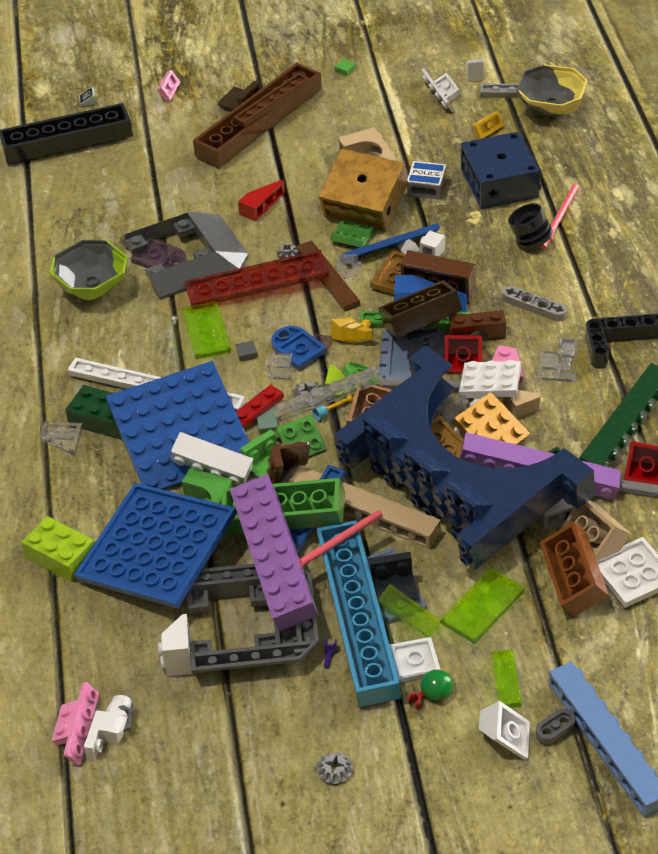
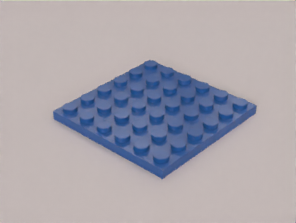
(160, 409)
(156, 545)

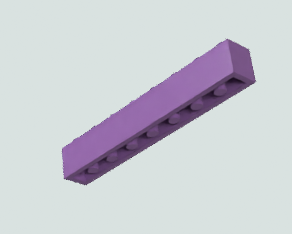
(501, 454)

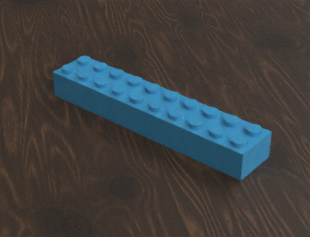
(359, 618)

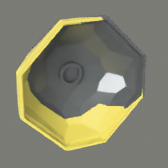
(552, 90)

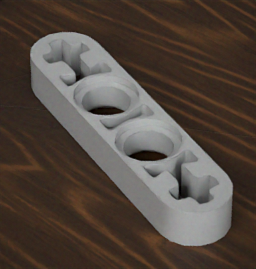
(553, 310)

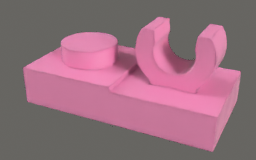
(168, 85)

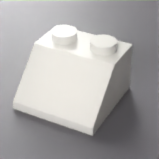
(176, 648)

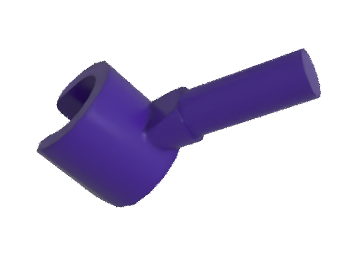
(329, 650)

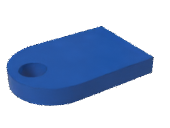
(298, 344)

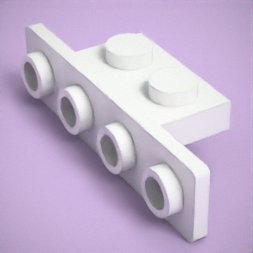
(445, 88)

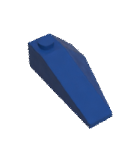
(409, 284)

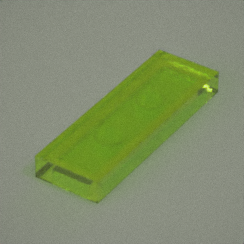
(409, 611)
(506, 678)

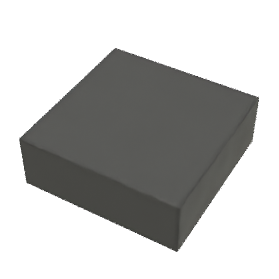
(246, 350)

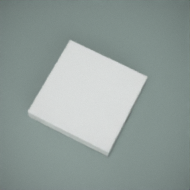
(414, 659)

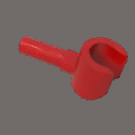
(416, 696)

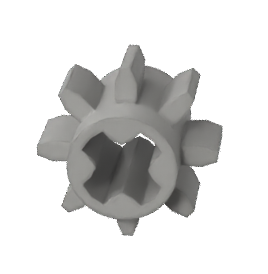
(286, 250)

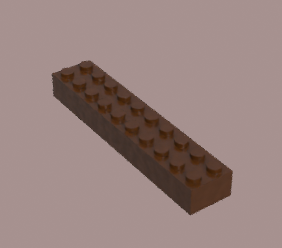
(227, 138)

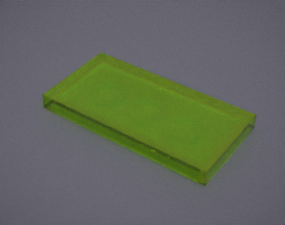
(206, 330)
(482, 605)

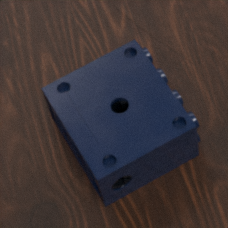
(500, 170)

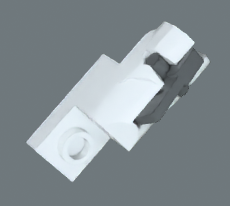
(109, 725)

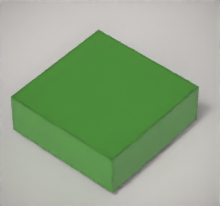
(345, 67)

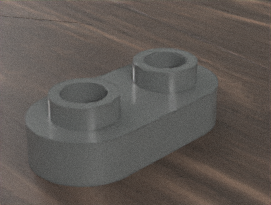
(553, 726)

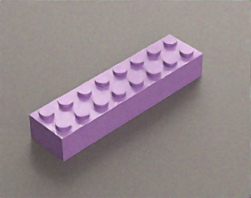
(273, 553)

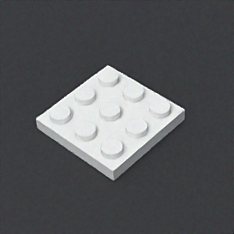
(490, 376)
(631, 572)

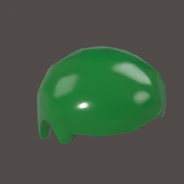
(437, 684)

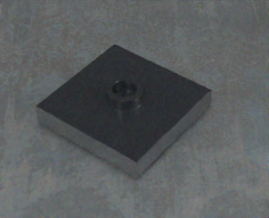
(431, 338)

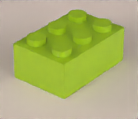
(57, 547)

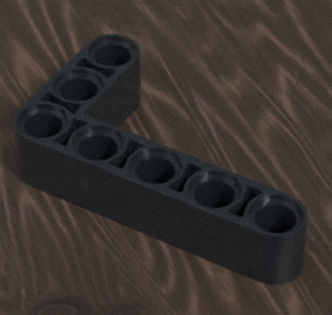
(616, 329)

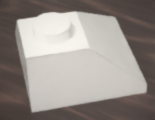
(506, 728)

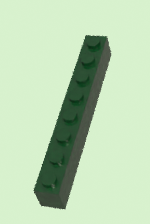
(624, 420)

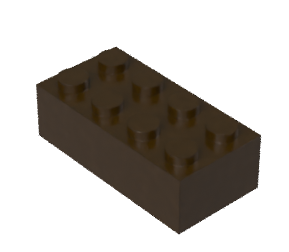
(420, 309)

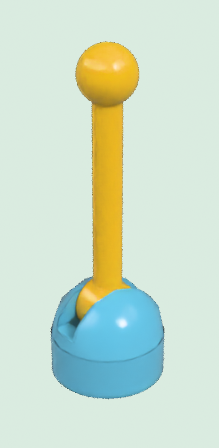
(321, 412)

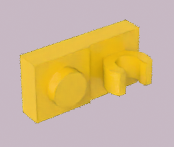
(488, 125)

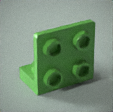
(301, 430)
(260, 452)

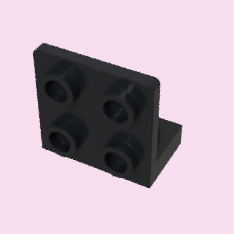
(393, 570)

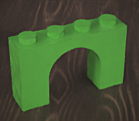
(205, 485)

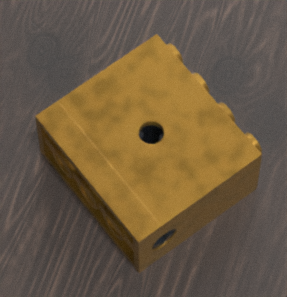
(363, 189)

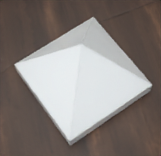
(408, 245)

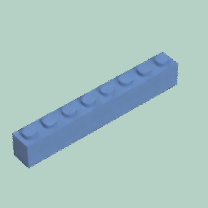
(607, 737)

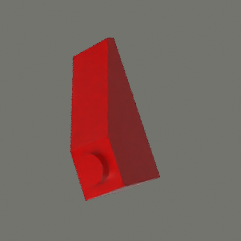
(258, 201)

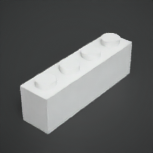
(211, 458)

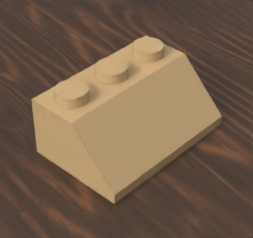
(603, 530)

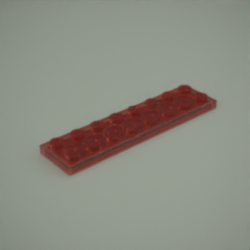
(257, 278)

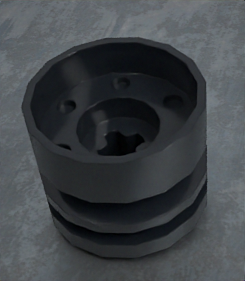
(530, 226)

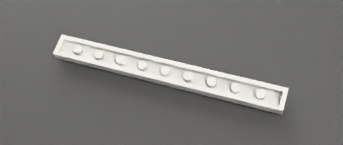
(123, 377)

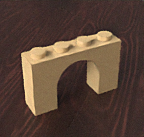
(368, 142)

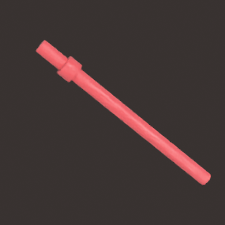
(561, 212)
(340, 538)

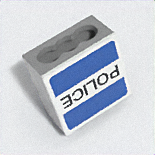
(426, 180)

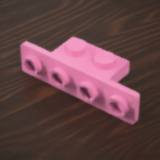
(75, 722)

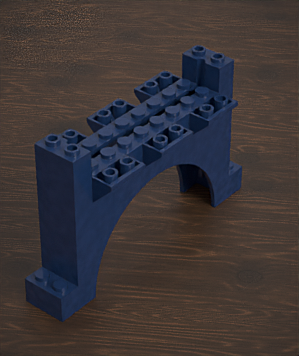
(481, 502)

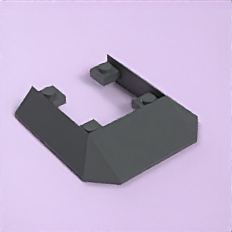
(221, 253)
(270, 648)

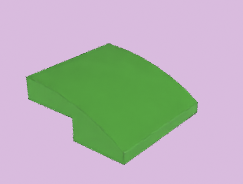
(353, 233)

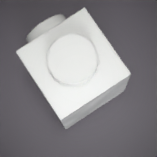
(432, 243)

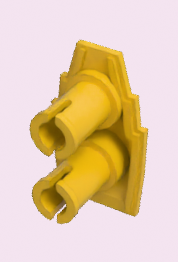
(350, 331)

